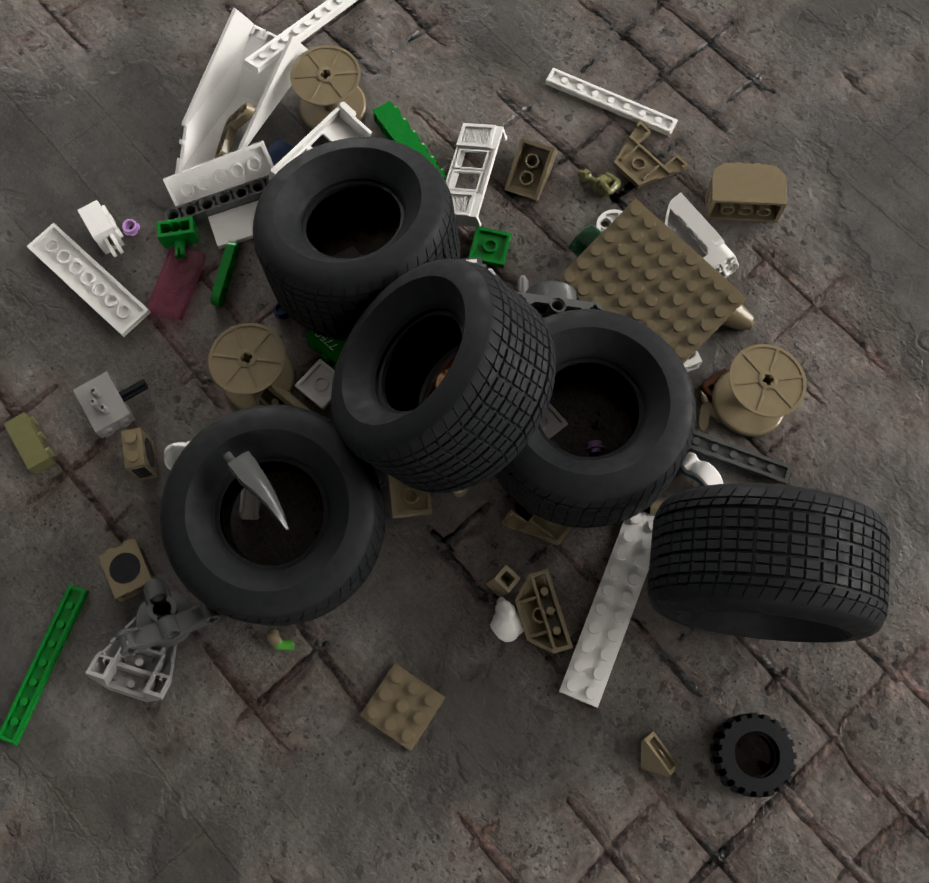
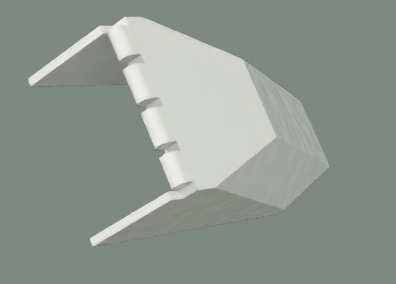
(231, 84)

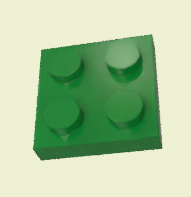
(491, 246)

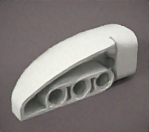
(700, 235)

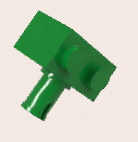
(178, 234)

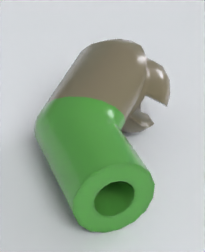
(277, 643)

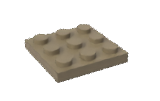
(402, 707)

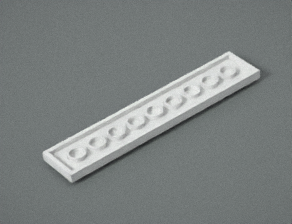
(610, 612)

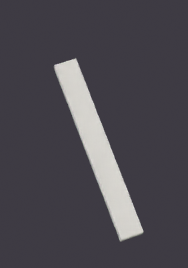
(611, 101)

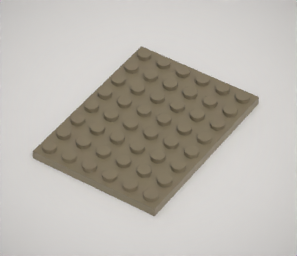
(655, 279)

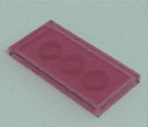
(176, 284)

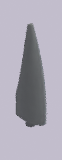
(252, 477)

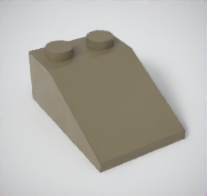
(530, 169)

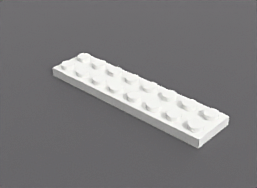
(88, 279)

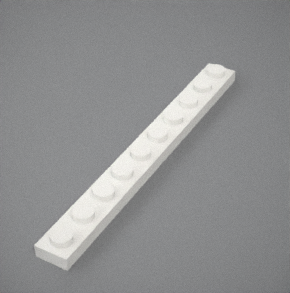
(300, 30)

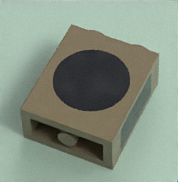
(139, 454)
(126, 569)

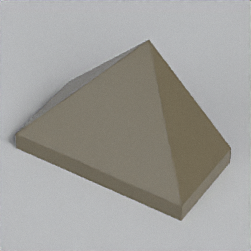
(656, 756)

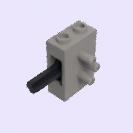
(106, 404)

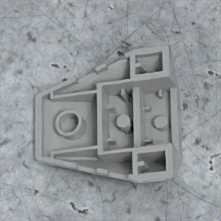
(140, 675)

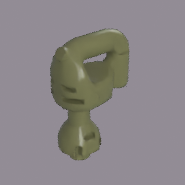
(600, 183)

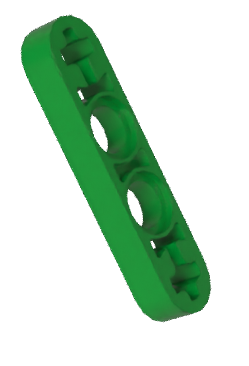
(225, 273)

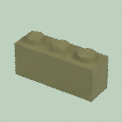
(30, 443)

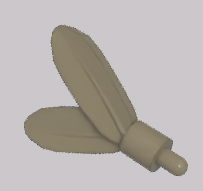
(705, 412)

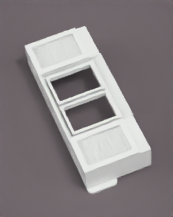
(337, 125)
(473, 139)

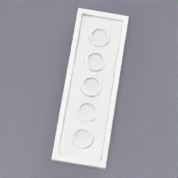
(219, 174)

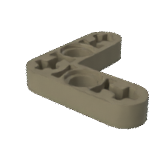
(231, 126)

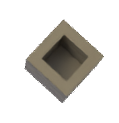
(502, 581)

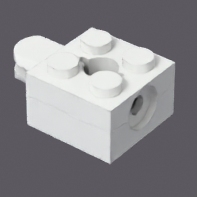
(102, 227)

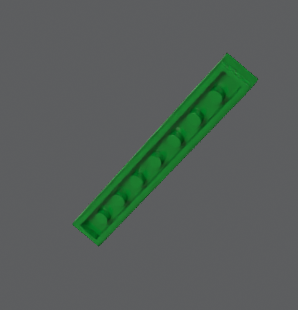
(43, 664)

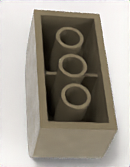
(746, 193)

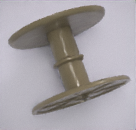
(324, 80)
(249, 361)
(759, 390)

